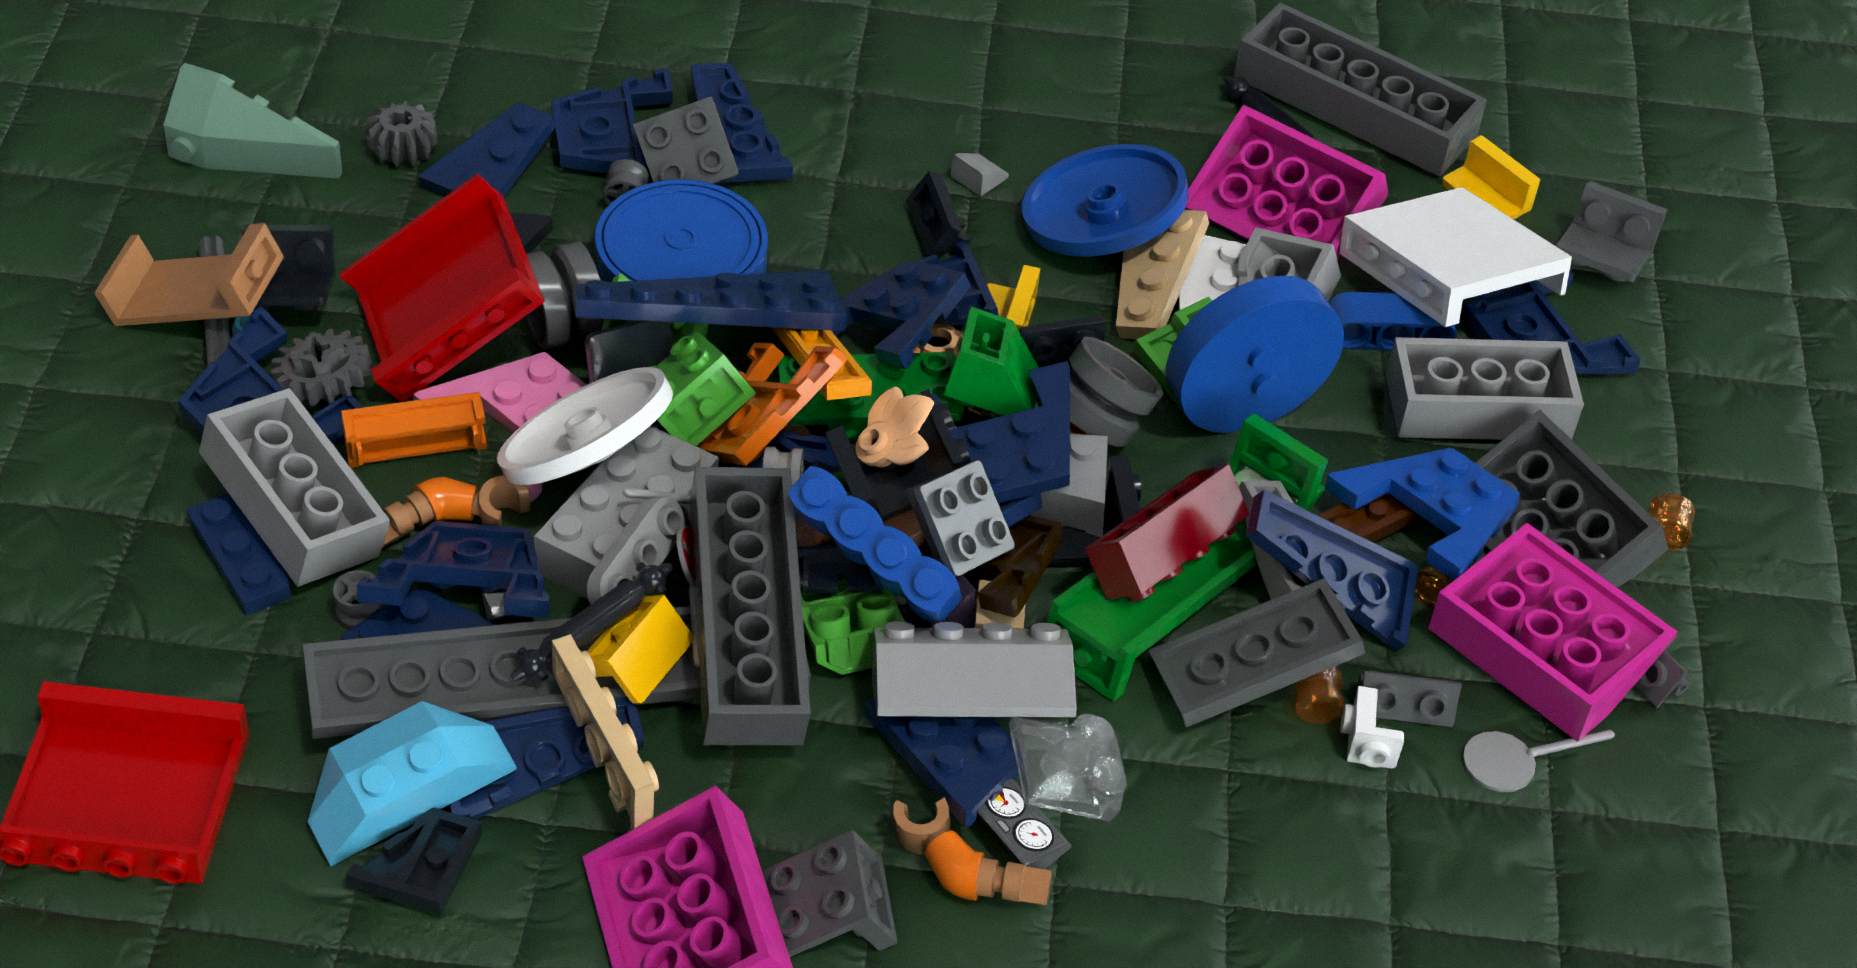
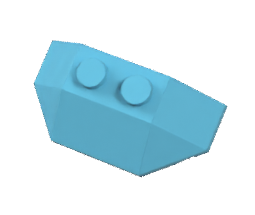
(400, 773)

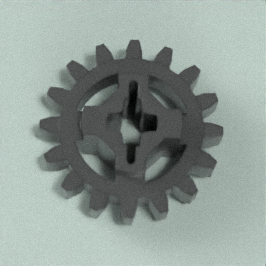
(322, 366)

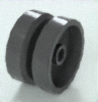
(556, 276)
(1109, 391)

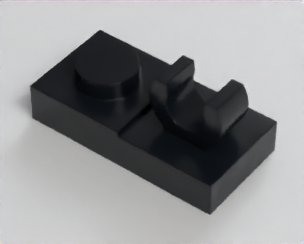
(935, 215)

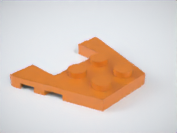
(763, 416)

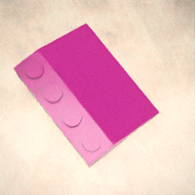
(1282, 182)
(1550, 630)
(686, 892)

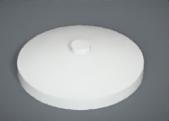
(585, 426)

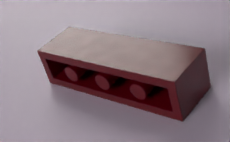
(1167, 533)

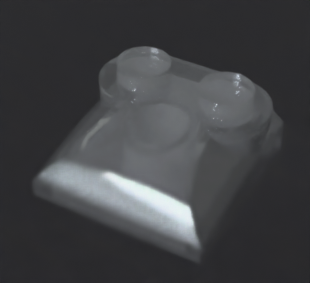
(1070, 765)

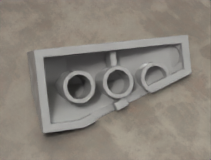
(1282, 254)

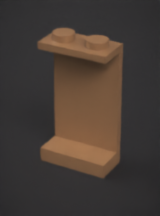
(189, 288)

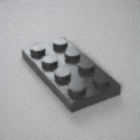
(1256, 652)

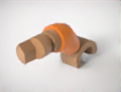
(454, 500)
(961, 868)

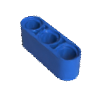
(1377, 318)

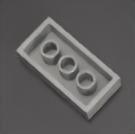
(1480, 386)
(293, 486)
(598, 511)

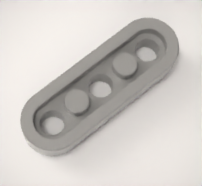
(644, 539)

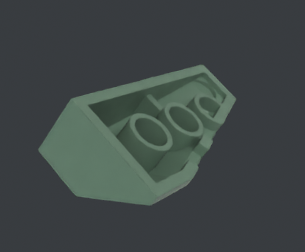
(227, 130)

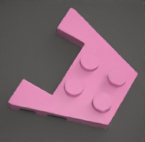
(513, 391)

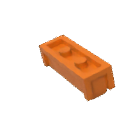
(414, 428)

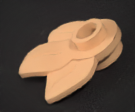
(894, 429)

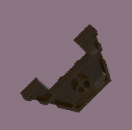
(1019, 569)

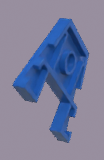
(1444, 491)

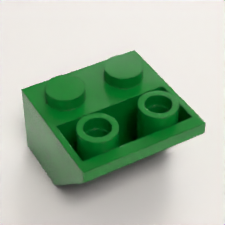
(991, 365)

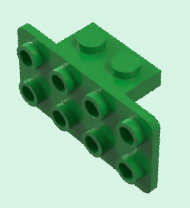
(924, 373)

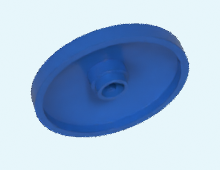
(1105, 200)

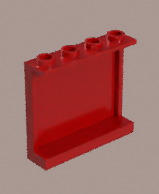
(443, 287)
(124, 783)

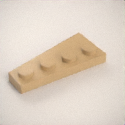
(1155, 275)
(608, 741)

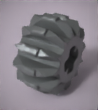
(401, 134)

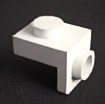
(1365, 741)

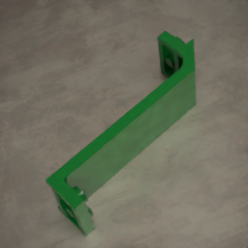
(1116, 631)

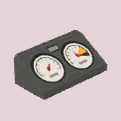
(1023, 828)

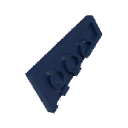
(750, 142)
(545, 752)

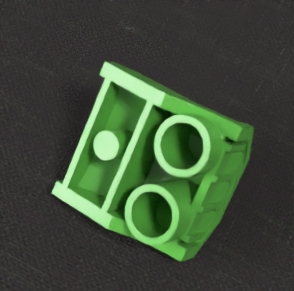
(843, 625)

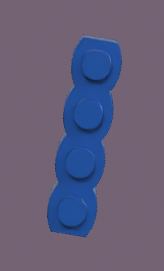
(886, 551)

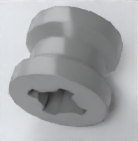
(792, 459)

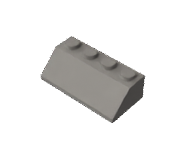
(973, 671)

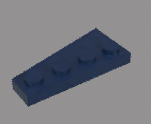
(1366, 578)

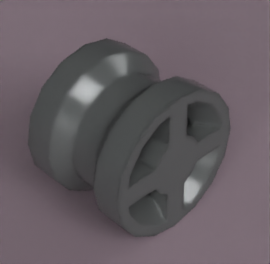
(622, 177)
(348, 609)

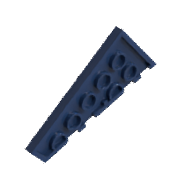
(757, 300)

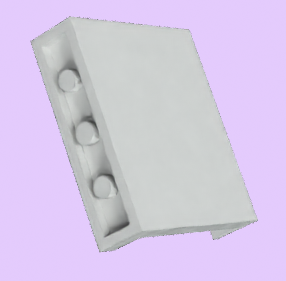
(1449, 250)

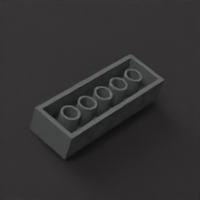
(1360, 88)
(748, 607)

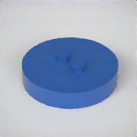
(679, 233)
(1254, 353)

